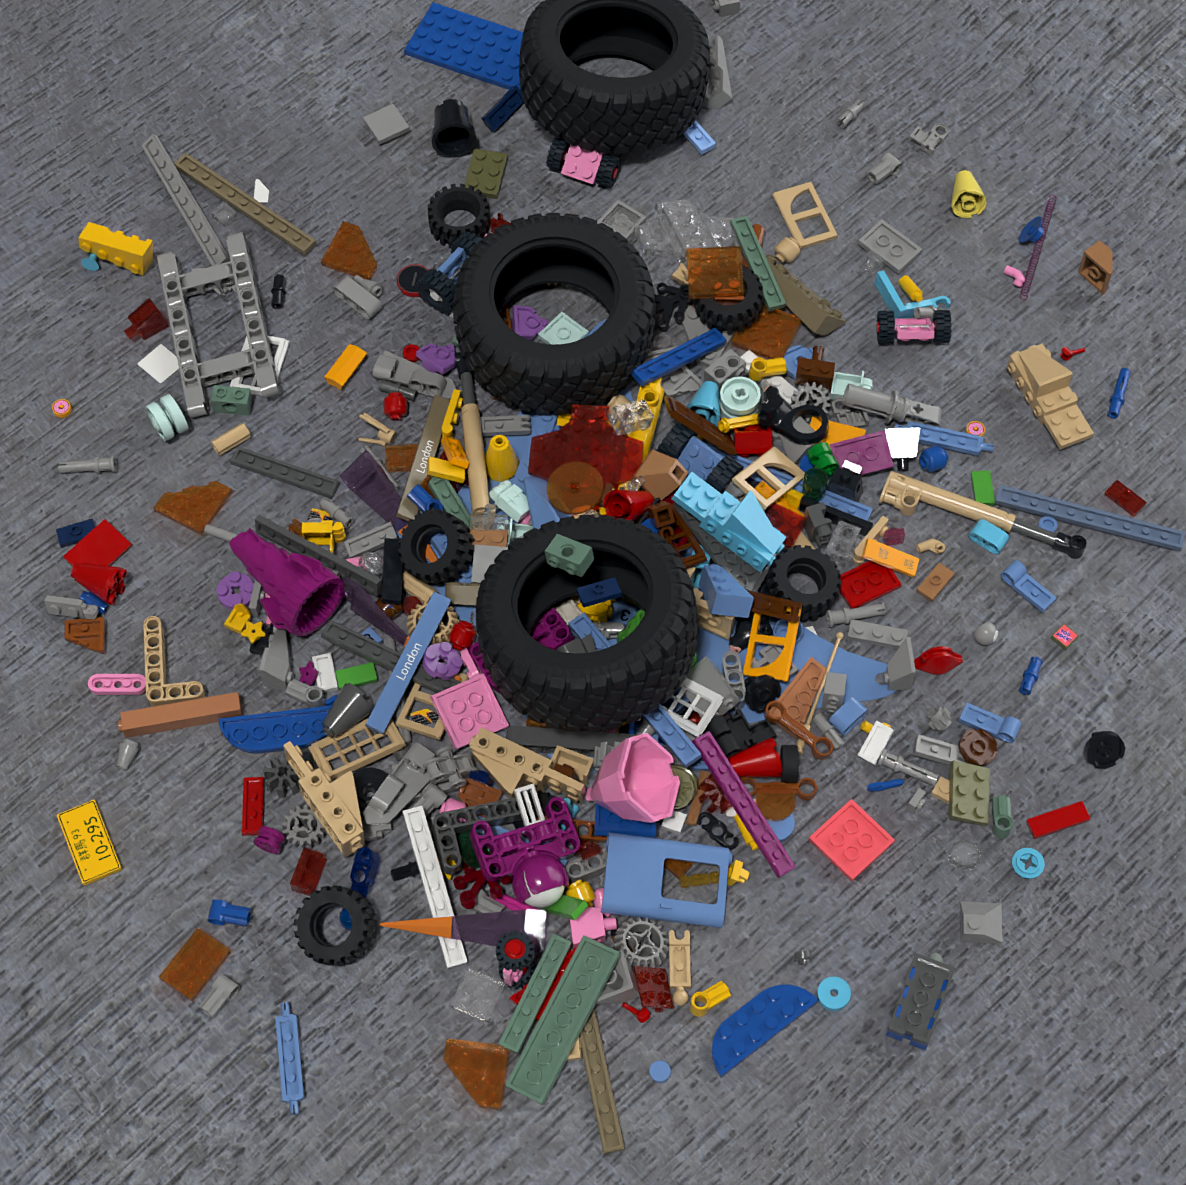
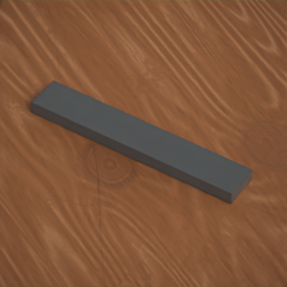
(285, 472)

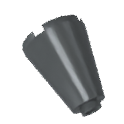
(346, 711)

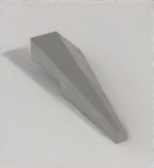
(792, 449)

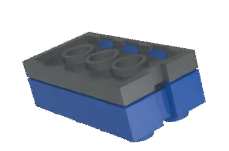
(920, 1000)

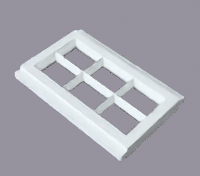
(278, 361)
(701, 692)

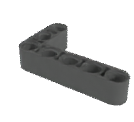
(469, 814)

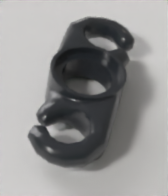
(720, 839)

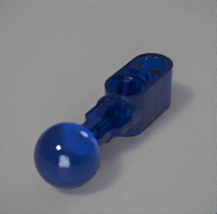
(357, 871)

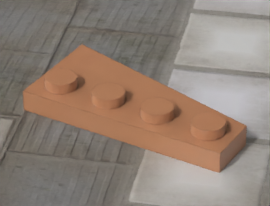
(800, 693)

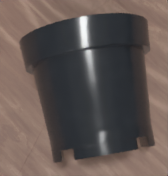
(453, 129)

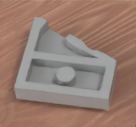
(680, 382)

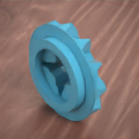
(1023, 855)

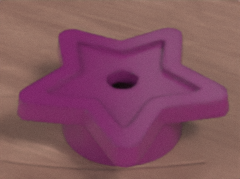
(308, 673)

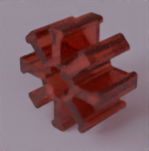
(711, 792)

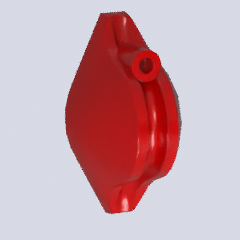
(938, 660)

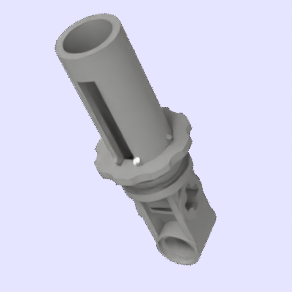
(891, 406)

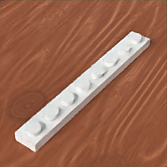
(432, 881)

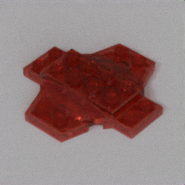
(587, 440)

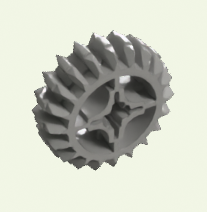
(654, 953)

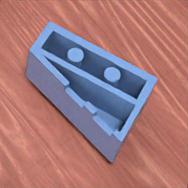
(724, 593)

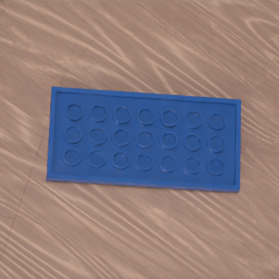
(468, 46)

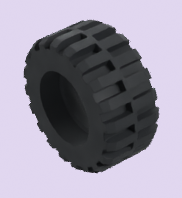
(733, 316)
(416, 538)
(814, 565)
(309, 925)

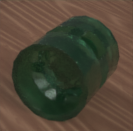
(814, 484)
(467, 851)

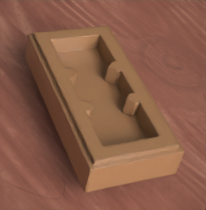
(935, 582)

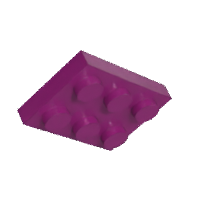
(867, 451)

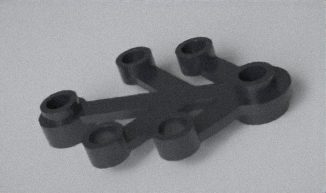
(667, 303)

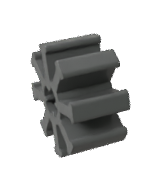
(274, 779)

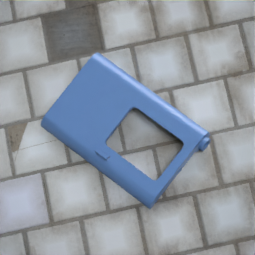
(636, 877)

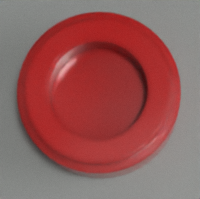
(409, 353)

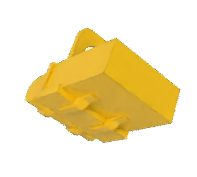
(324, 533)

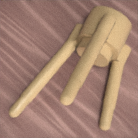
(385, 434)

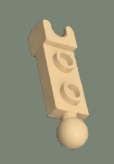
(679, 967)

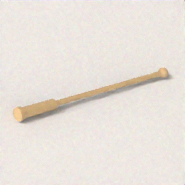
(800, 743)

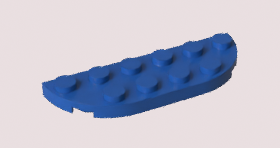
(272, 730)
(757, 1024)

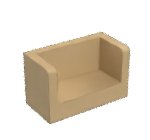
(582, 764)

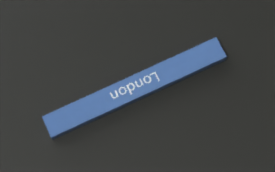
(408, 663)

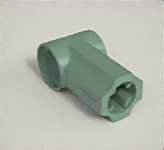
(1001, 815)

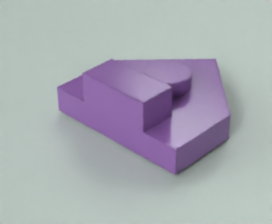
(527, 322)
(437, 358)

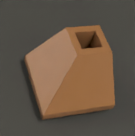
(661, 474)

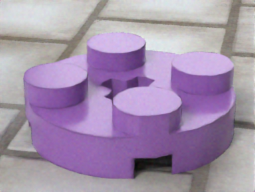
(231, 582)
(446, 652)

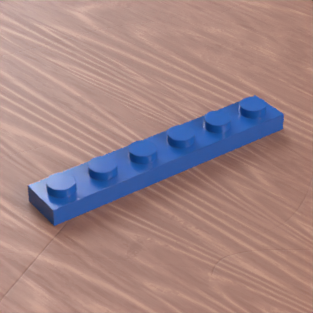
(678, 357)

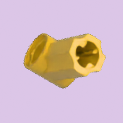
(766, 368)
(710, 997)

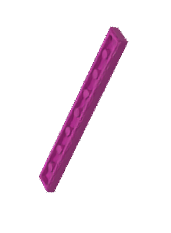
(744, 804)

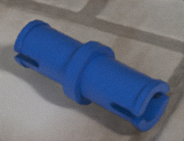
(1030, 675)

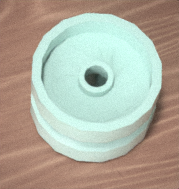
(739, 397)
(167, 417)

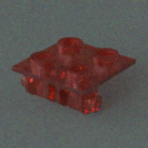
(786, 522)
(653, 988)

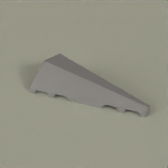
(718, 85)

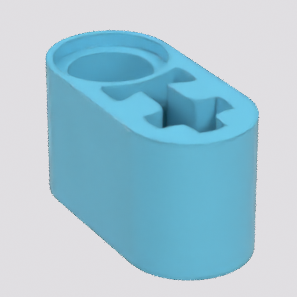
(988, 536)

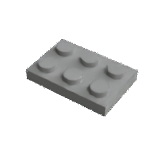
(891, 246)

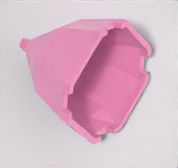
(636, 781)

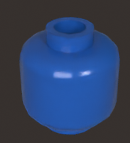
(933, 459)

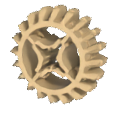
(442, 632)

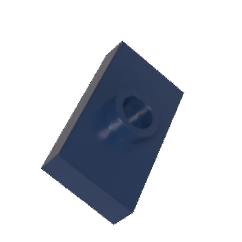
(74, 533)
(599, 592)

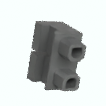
(816, 525)

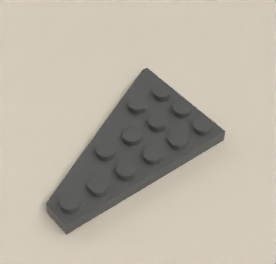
(738, 568)

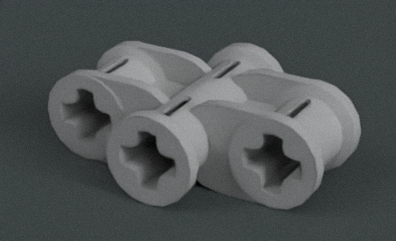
(450, 767)

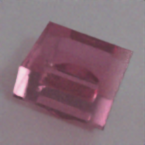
(894, 536)

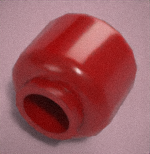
(395, 406)
(462, 635)

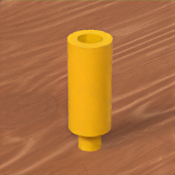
(910, 288)
(745, 834)

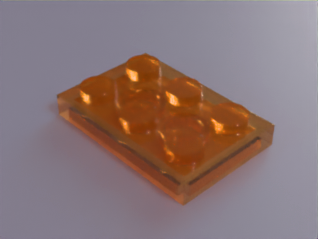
(194, 964)

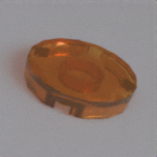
(775, 801)

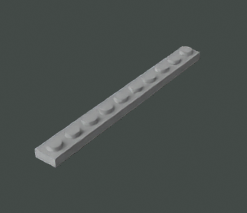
(185, 201)

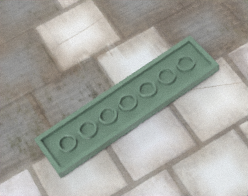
(563, 1020)

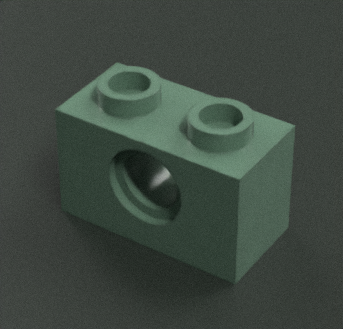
(231, 400)
(569, 555)

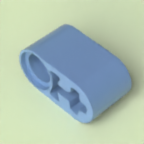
(848, 715)

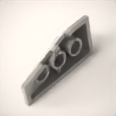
(275, 663)

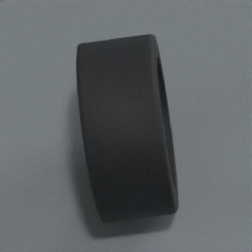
(790, 763)

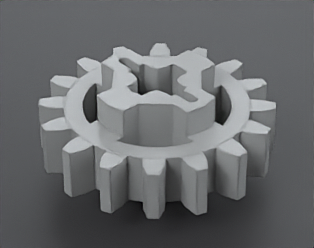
(808, 391)
(299, 834)

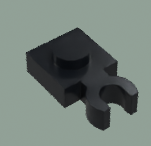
(260, 645)

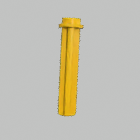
(738, 422)

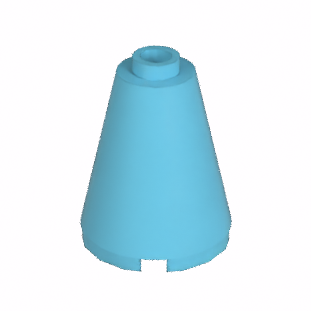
(707, 402)

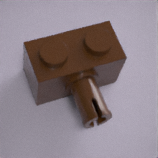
(815, 370)

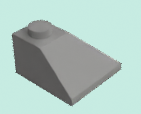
(901, 668)
(981, 922)
(621, 984)

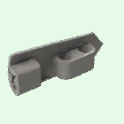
(399, 370)
(399, 786)

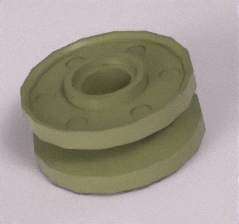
(688, 785)

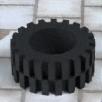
(458, 199)

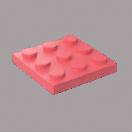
(851, 840)

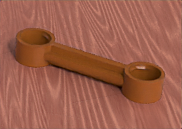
(798, 730)
(795, 787)

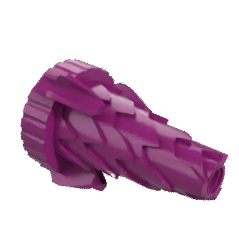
(298, 586)

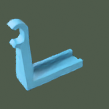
(894, 302)

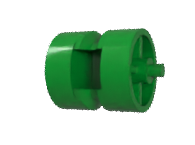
(822, 458)

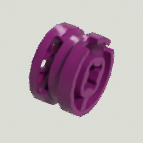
(269, 840)

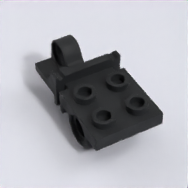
(735, 734)

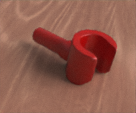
(1067, 353)
(642, 1015)

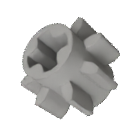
(939, 718)

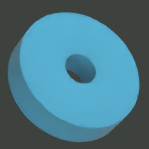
(840, 987)

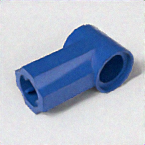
(423, 499)
(222, 912)

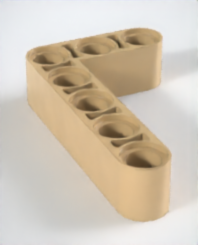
(158, 670)

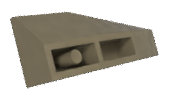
(804, 302)

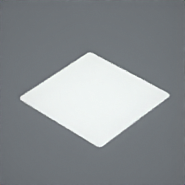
(160, 363)

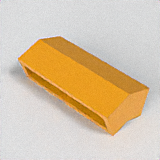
(345, 366)

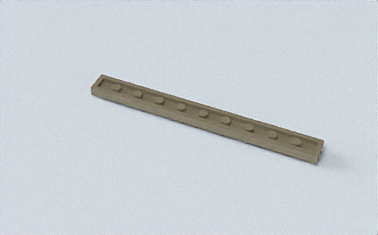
(245, 204)

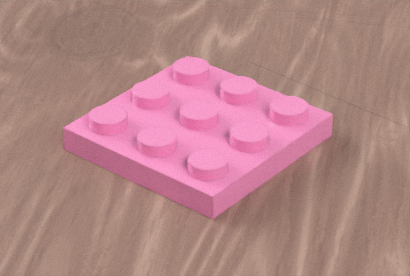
(467, 709)

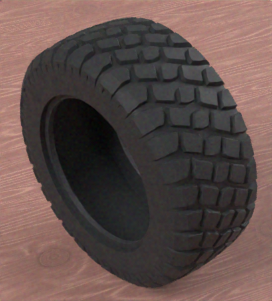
(614, 111)
(554, 252)
(599, 685)

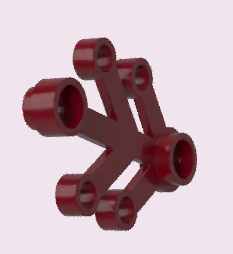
(468, 897)

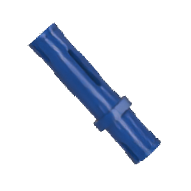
(1117, 398)

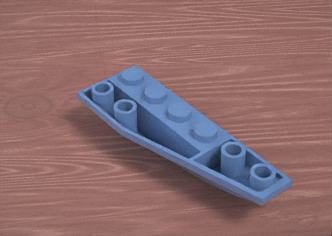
(538, 502)

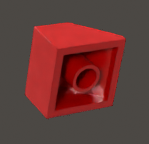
(752, 440)

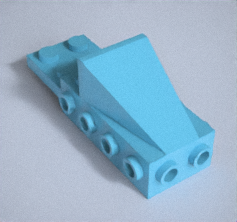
(734, 523)

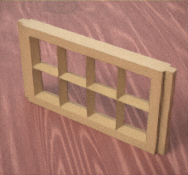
(323, 762)

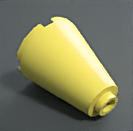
(967, 196)

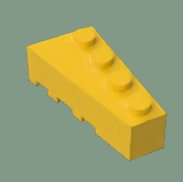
(117, 248)

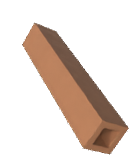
(179, 715)

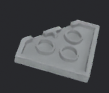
(695, 328)

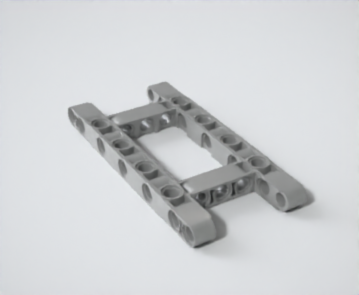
(254, 360)

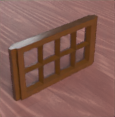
(699, 425)
(689, 561)

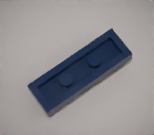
(503, 108)

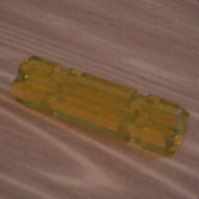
(699, 879)

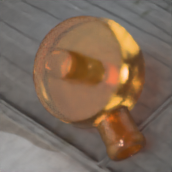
(295, 527)

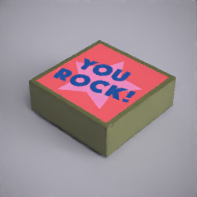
(1064, 637)

